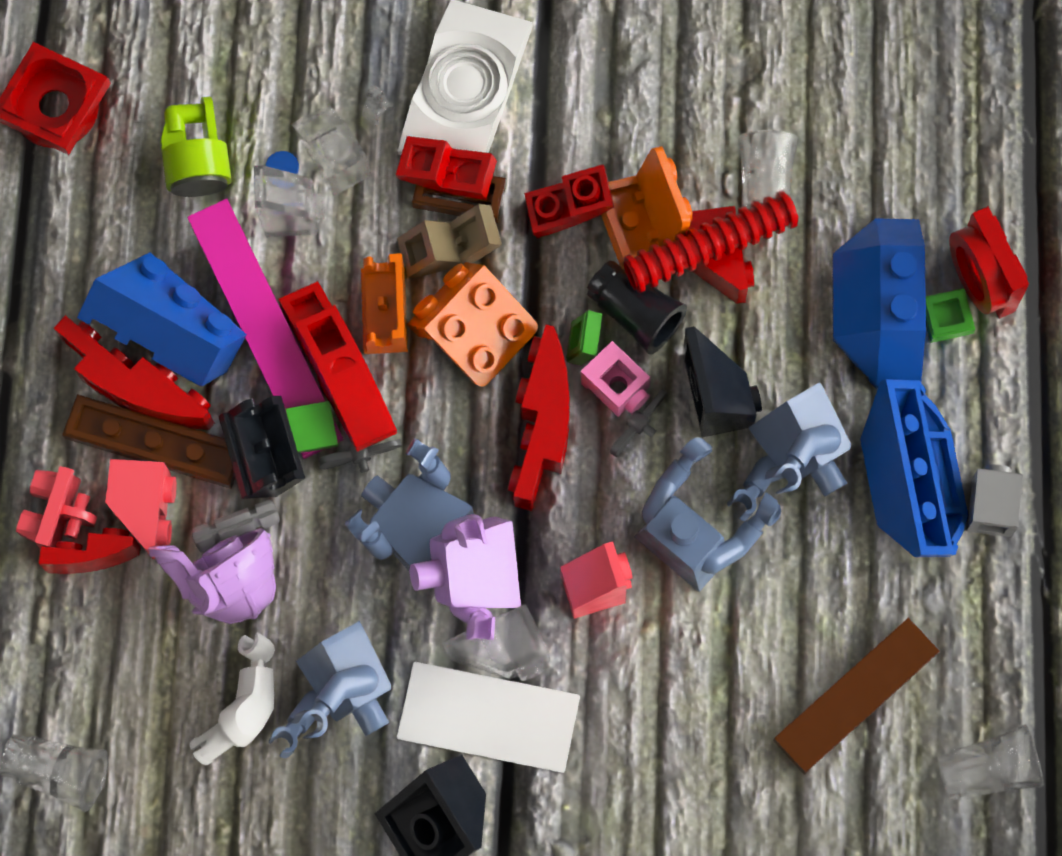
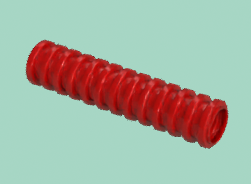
(711, 241)

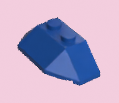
(881, 300)
(913, 470)

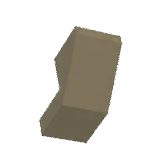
(442, 245)

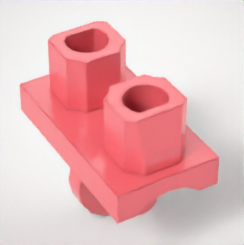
(60, 491)

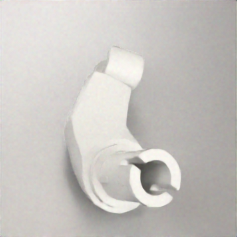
(250, 711)

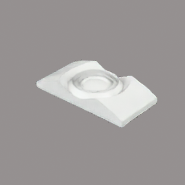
(467, 77)

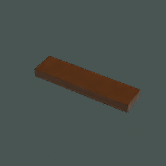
(150, 439)
(856, 696)

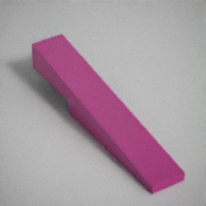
(256, 308)

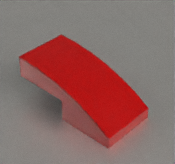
(445, 169)

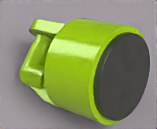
(193, 165)

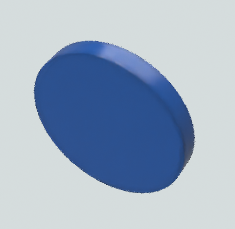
(283, 161)

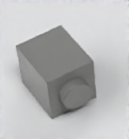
(995, 501)

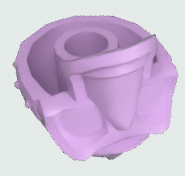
(229, 580)

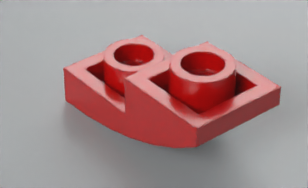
(569, 203)
(102, 552)

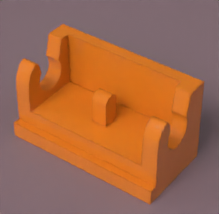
(384, 306)

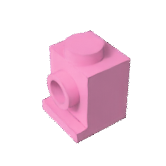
(611, 366)

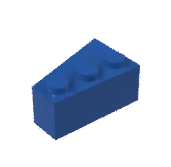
(166, 316)

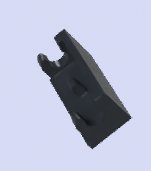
(261, 448)

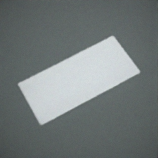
(488, 717)

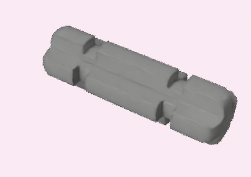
(234, 524)

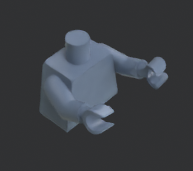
(800, 441)
(409, 513)
(686, 539)
(344, 682)

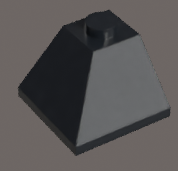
(718, 387)
(437, 812)

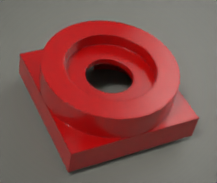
(46, 72)
(987, 265)

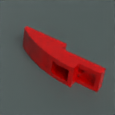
(338, 366)
(141, 389)
(546, 403)

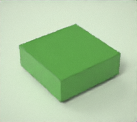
(948, 316)
(584, 338)
(312, 427)

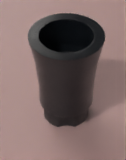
(646, 315)

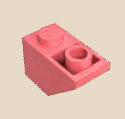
(140, 497)
(596, 580)

